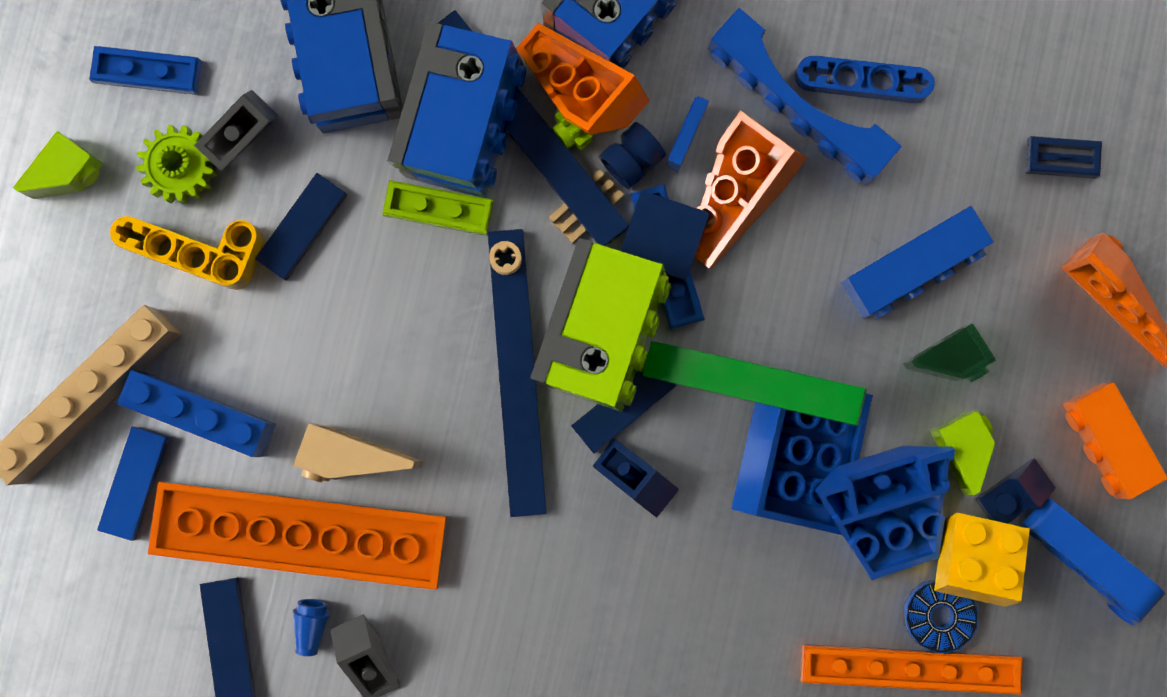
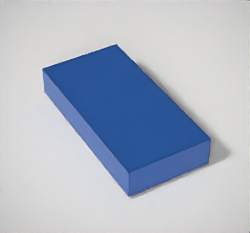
(687, 133)

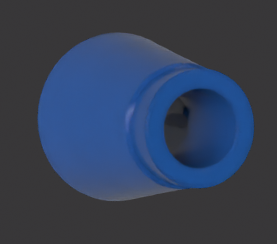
(309, 625)

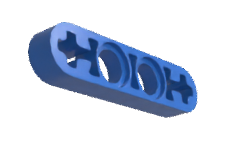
(864, 79)

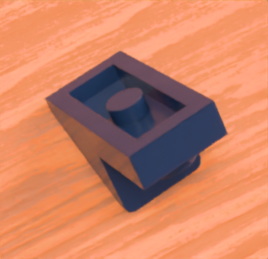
(1016, 493)

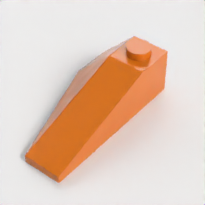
(581, 83)
(1116, 286)

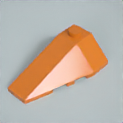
(744, 181)

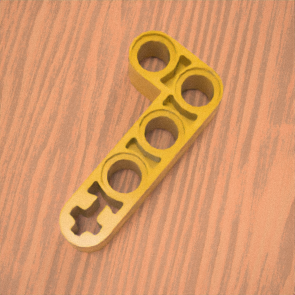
(184, 249)

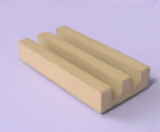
(564, 227)

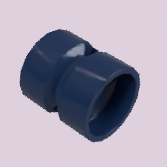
(636, 152)

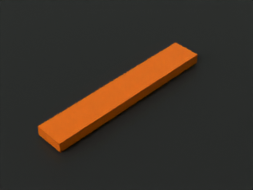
(911, 669)

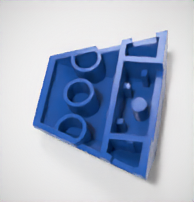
(890, 506)

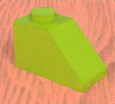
(59, 169)
(973, 448)

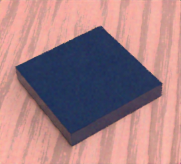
(665, 233)

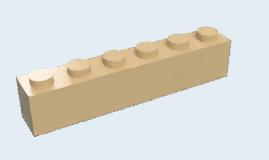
(84, 394)

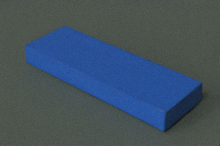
(145, 70)
(133, 483)

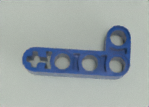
(1125, 586)

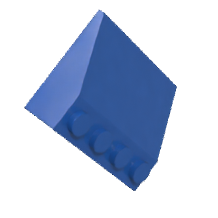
(788, 459)

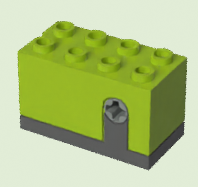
(601, 315)

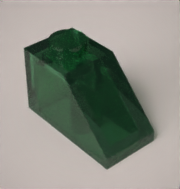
(955, 356)

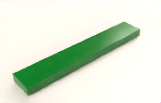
(755, 383)

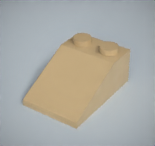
(336, 454)

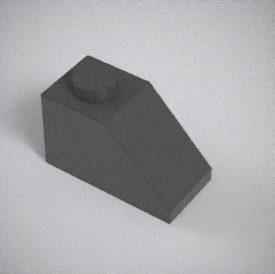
(236, 130)
(363, 657)

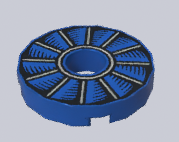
(943, 638)

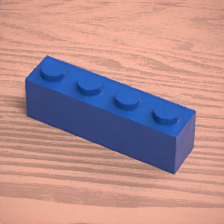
(917, 262)
(196, 413)

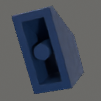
(635, 478)

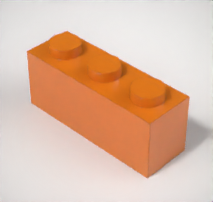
(1114, 441)

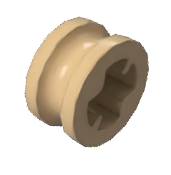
(503, 247)

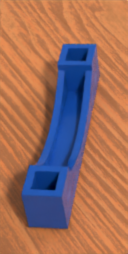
(857, 148)

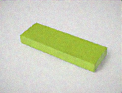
(438, 208)

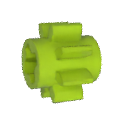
(570, 134)

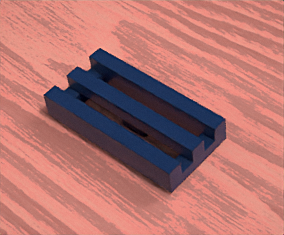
(1034, 156)

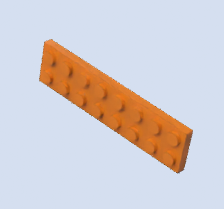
(297, 535)

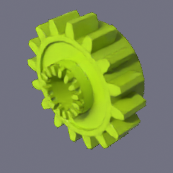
(158, 164)

